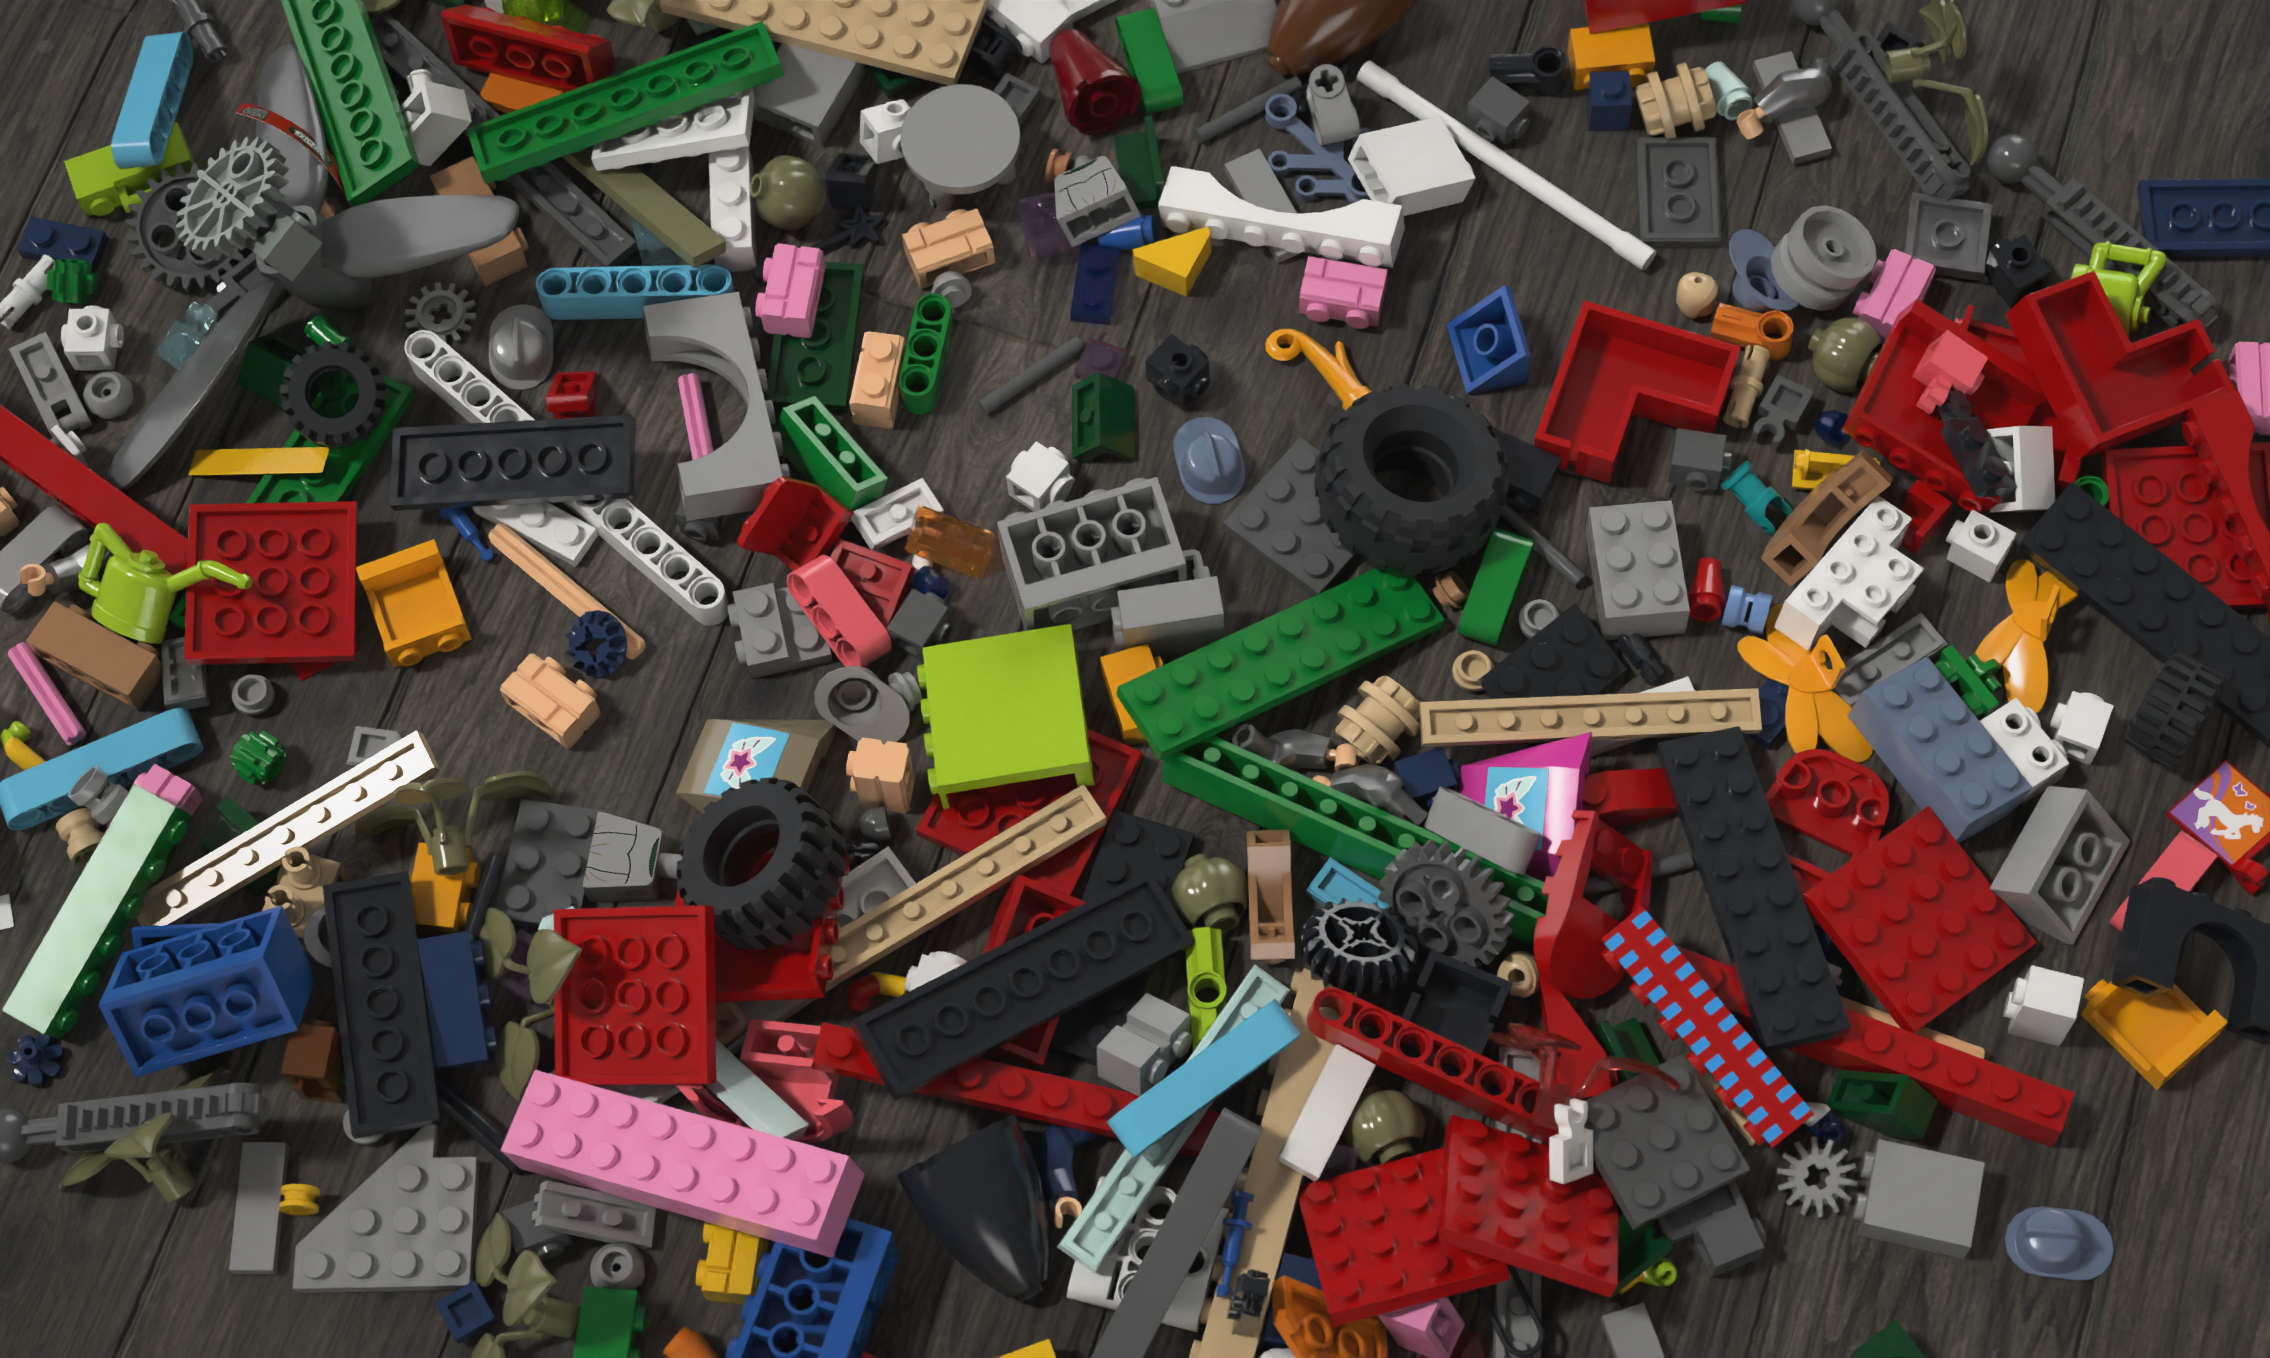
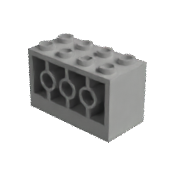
(1082, 551)

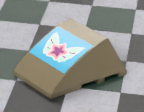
(751, 750)

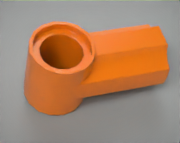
(1748, 327)

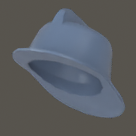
(1755, 283)
(1209, 460)
(2059, 1243)

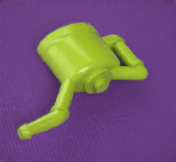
(2123, 288)
(137, 588)

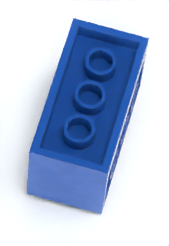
(208, 991)
(842, 1298)

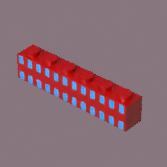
(1706, 1027)

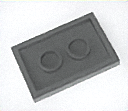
(1678, 192)

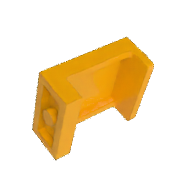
(414, 604)
(2152, 1033)

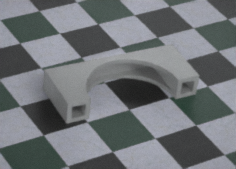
(716, 336)

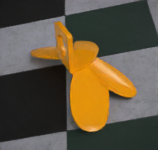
(2020, 637)
(1810, 701)

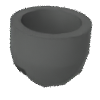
(876, 824)

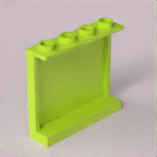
(1004, 711)

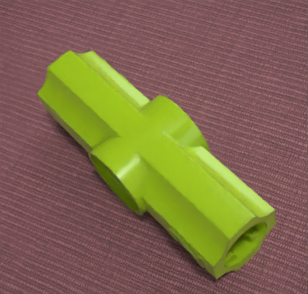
(1204, 970)

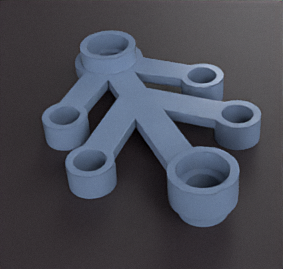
(1323, 159)

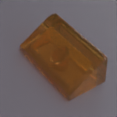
(949, 541)

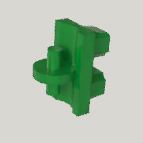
(1972, 679)

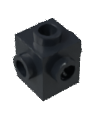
(1178, 371)

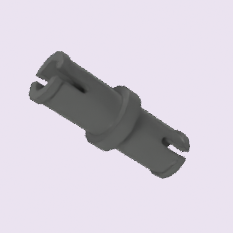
(201, 28)

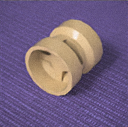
(81, 833)

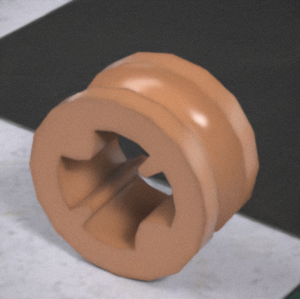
(1057, 164)

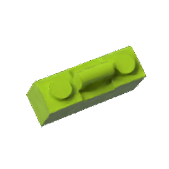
(103, 185)

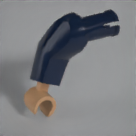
(1056, 1168)

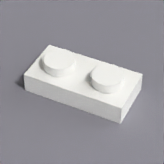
(893, 514)

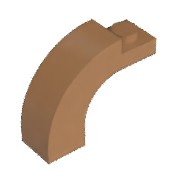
(1820, 516)
(1270, 896)

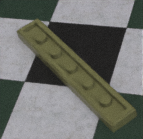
(653, 209)

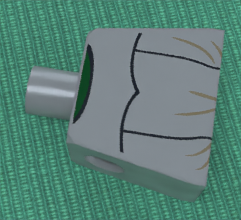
(1092, 199)
(627, 861)

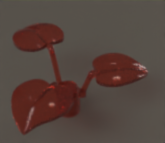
(1550, 1092)

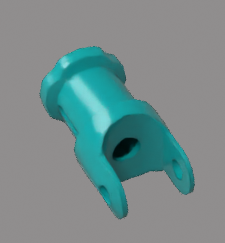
(1755, 496)

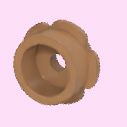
(1451, 590)

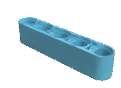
(152, 100)
(617, 289)
(124, 755)
(1204, 1078)

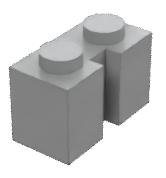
(1144, 1046)

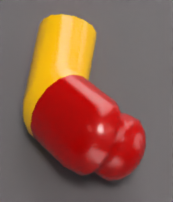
(871, 985)

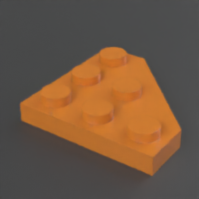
(1307, 1329)

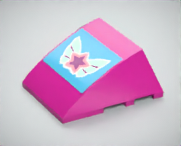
(1536, 789)

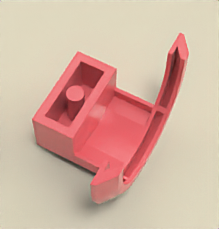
(783, 1060)

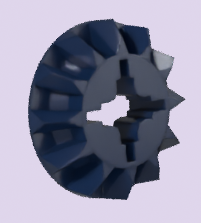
(606, 657)

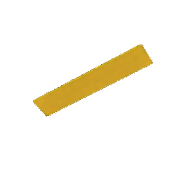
(259, 461)

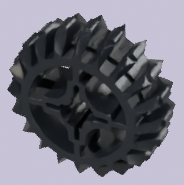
(1358, 948)

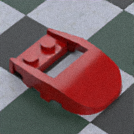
(1828, 802)
(1572, 929)

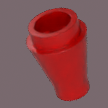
(1706, 591)

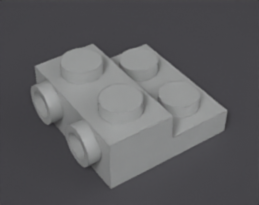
(774, 632)

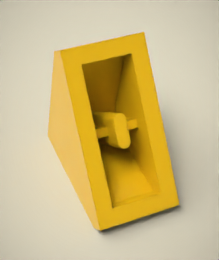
(1174, 261)

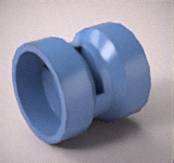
(1737, 608)

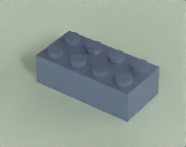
(1939, 750)

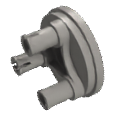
(960, 142)

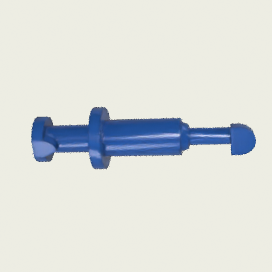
(466, 529)
(1234, 1238)

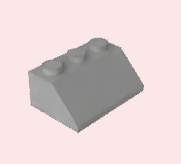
(1213, 30)
(2061, 862)

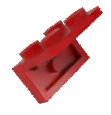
(795, 522)

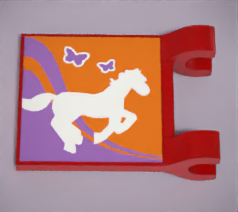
(2229, 819)

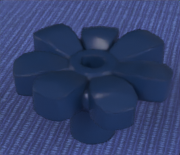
(36, 1059)

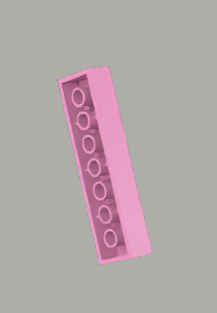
(684, 1163)

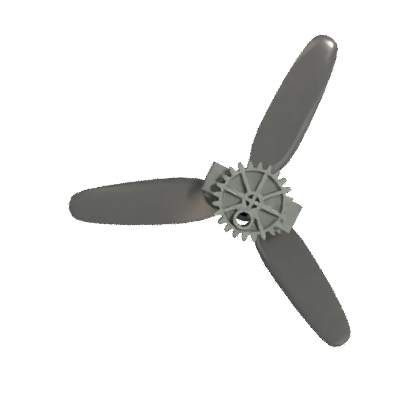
(271, 201)

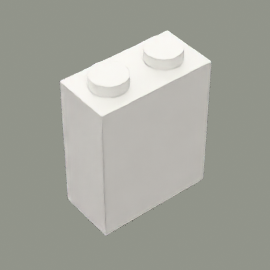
(1412, 166)

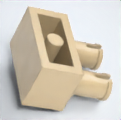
(301, 886)

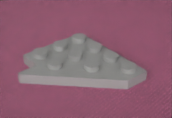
(399, 1228)

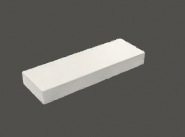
(1326, 1112)

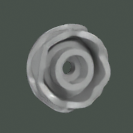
(112, 405)
(628, 1257)

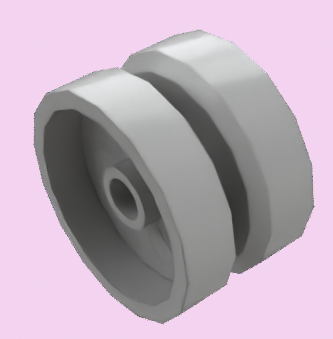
(1823, 258)

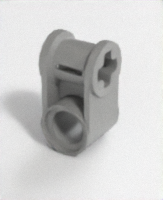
(1332, 111)

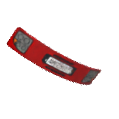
(293, 131)

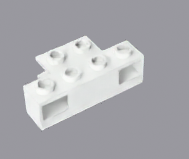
(1854, 581)

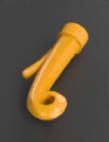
(1334, 370)

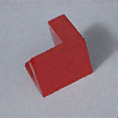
(1927, 512)

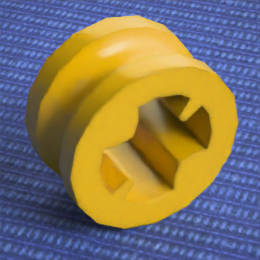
(299, 1199)

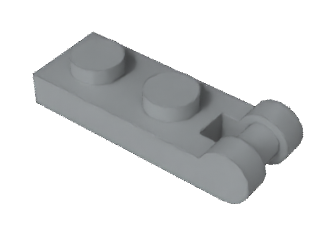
(49, 383)

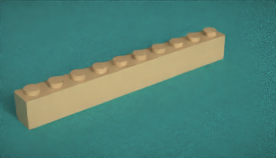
(1270, 1181)

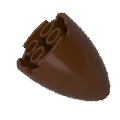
(1327, 31)

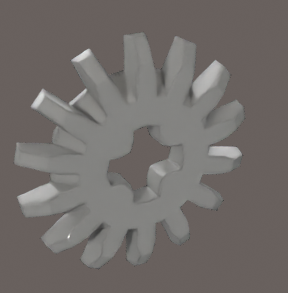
(434, 302)
(1812, 1195)

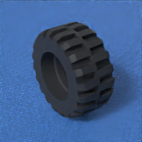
(791, 885)

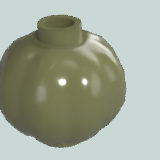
(788, 192)
(1844, 353)
(1210, 893)
(1384, 1126)

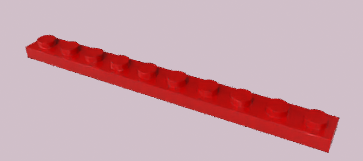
(1002, 1089)

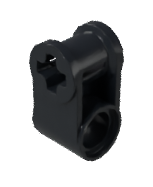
(992, 50)

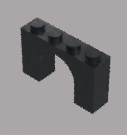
(2151, 942)

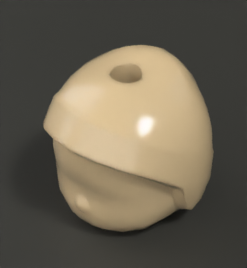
(1696, 294)
(1522, 971)

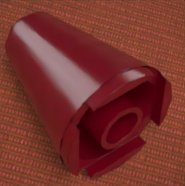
(1091, 84)

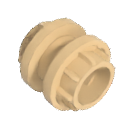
(1675, 101)
(1379, 720)

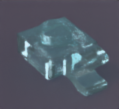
(186, 336)

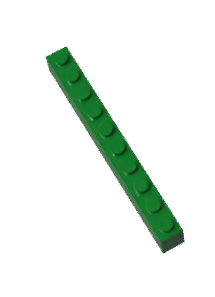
(1326, 819)

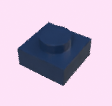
(466, 1312)

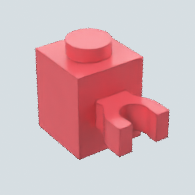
(1947, 367)

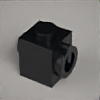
(2016, 269)

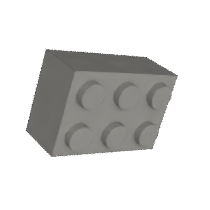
(1637, 570)

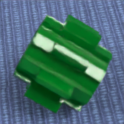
(72, 280)
(258, 757)

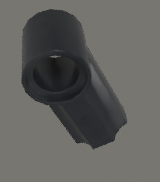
(1526, 73)

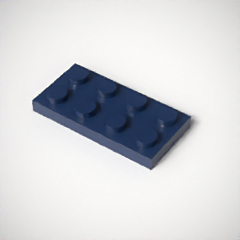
(2206, 216)

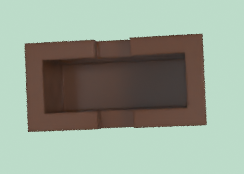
(315, 1062)

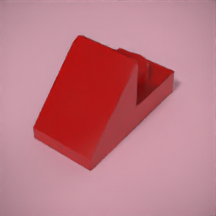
(573, 395)

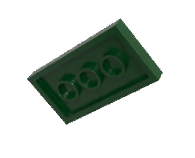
(825, 361)

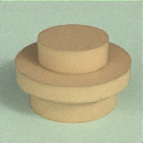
(1469, 668)

